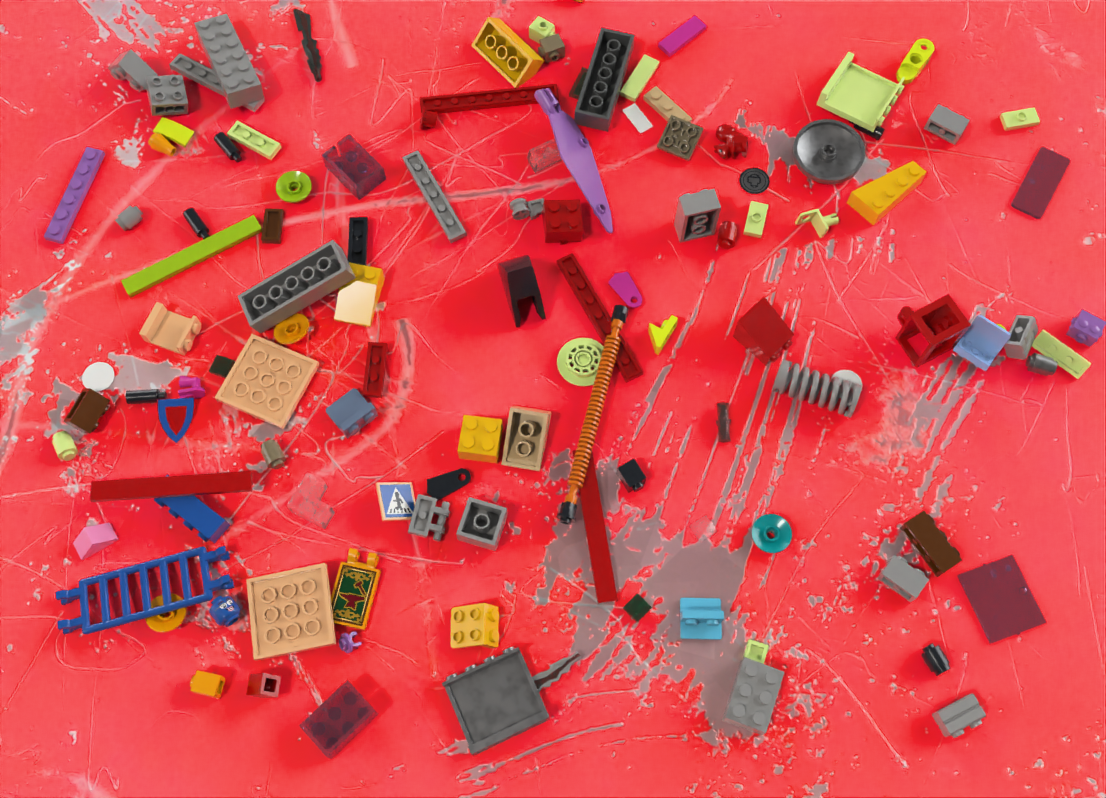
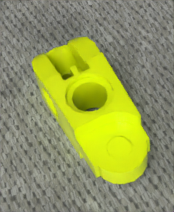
(915, 60)

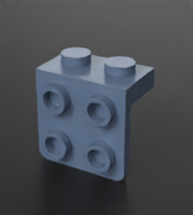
(351, 412)

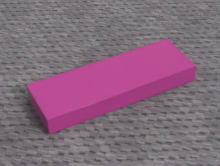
(682, 36)

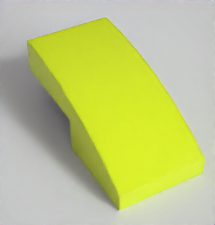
(174, 131)

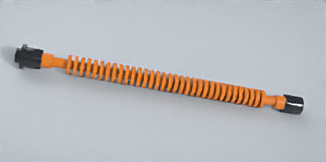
(593, 416)

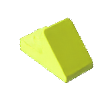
(660, 336)

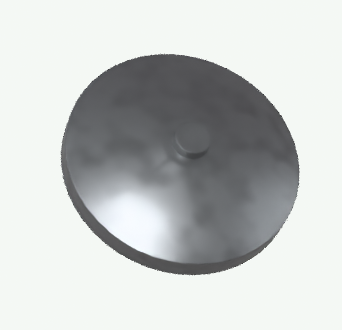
(828, 151)

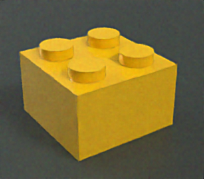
(480, 439)

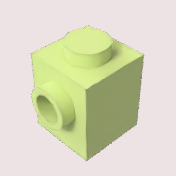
(541, 29)

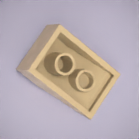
(526, 437)

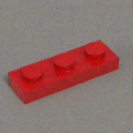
(375, 369)

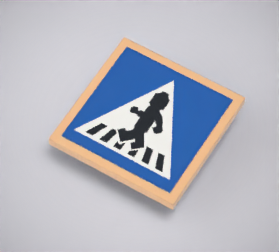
(395, 500)

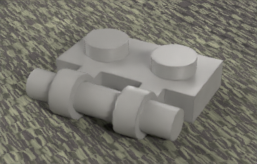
(422, 517)

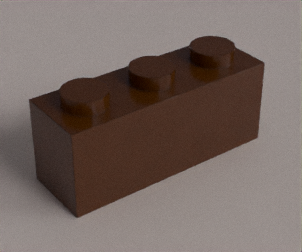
(931, 543)

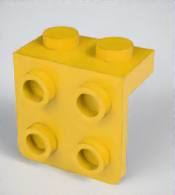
(474, 626)

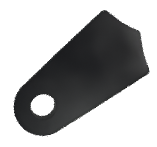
(447, 483)

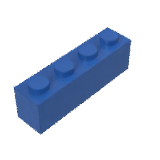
(196, 516)

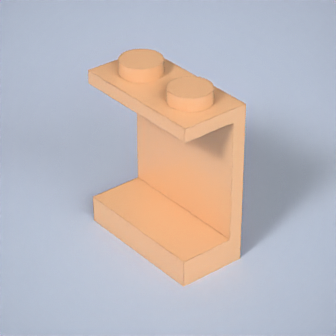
(170, 329)

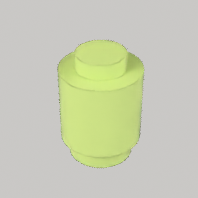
(64, 446)

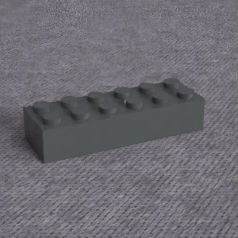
(604, 79)

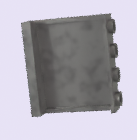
(495, 700)

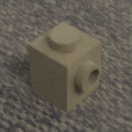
(551, 48)

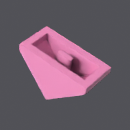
(94, 539)

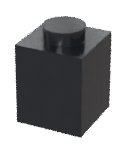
(631, 476)

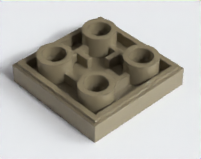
(680, 138)

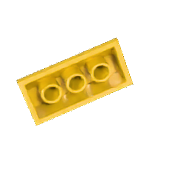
(507, 52)

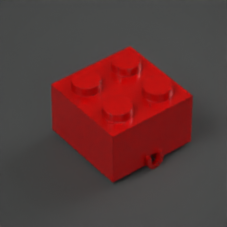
(562, 221)

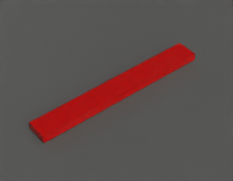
(484, 99)
(597, 314)
(171, 486)
(597, 537)

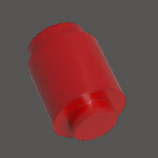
(727, 235)

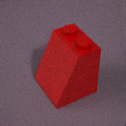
(763, 332)

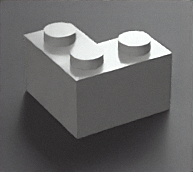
(131, 67)

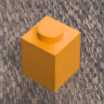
(207, 684)

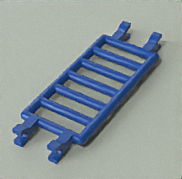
(81, 593)

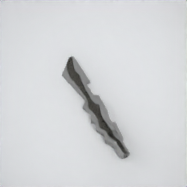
(555, 671)

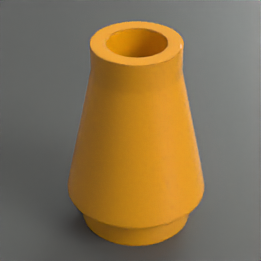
(161, 144)

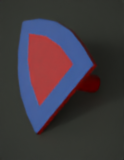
(175, 416)

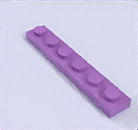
(74, 195)

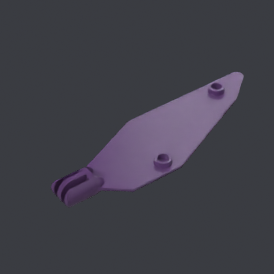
(576, 155)

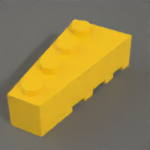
(883, 194)

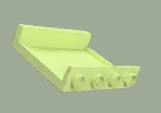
(859, 94)

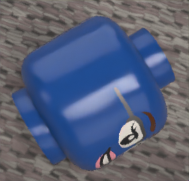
(224, 611)

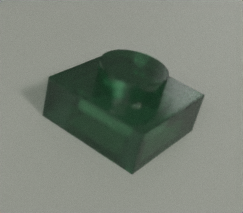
(637, 608)

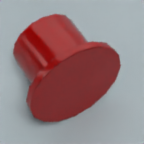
(428, 118)

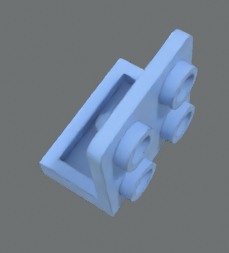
(982, 342)

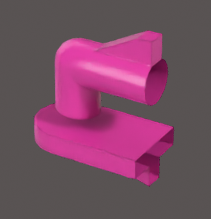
(196, 390)

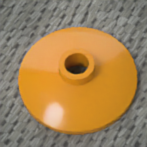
(291, 329)
(159, 622)

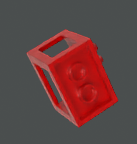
(945, 321)

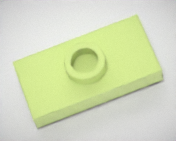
(1019, 119)
(755, 219)

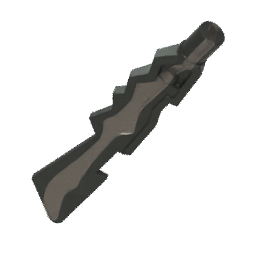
(304, 24)

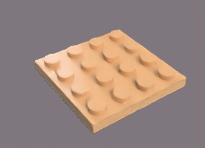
(267, 381)
(290, 611)

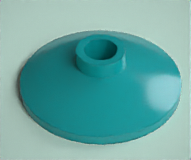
(773, 524)

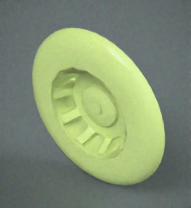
(583, 359)

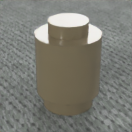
(272, 454)

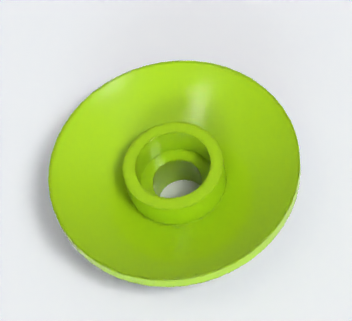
(290, 181)

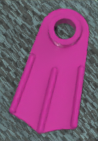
(626, 288)

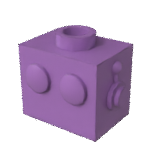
(1086, 328)

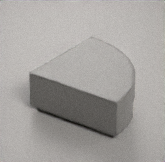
(535, 208)

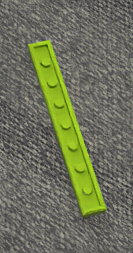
(191, 256)

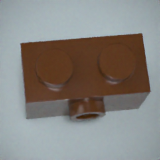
(87, 411)

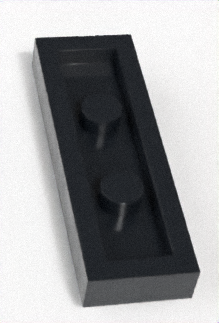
(358, 240)

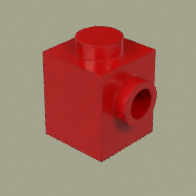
(263, 685)

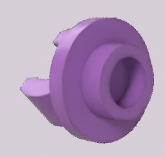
(346, 643)

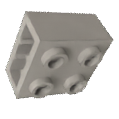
(167, 95)

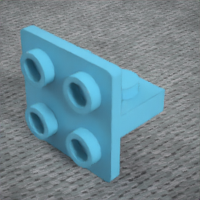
(701, 618)

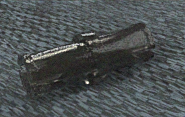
(723, 422)

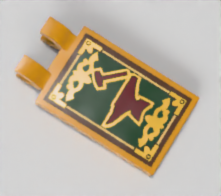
(355, 590)

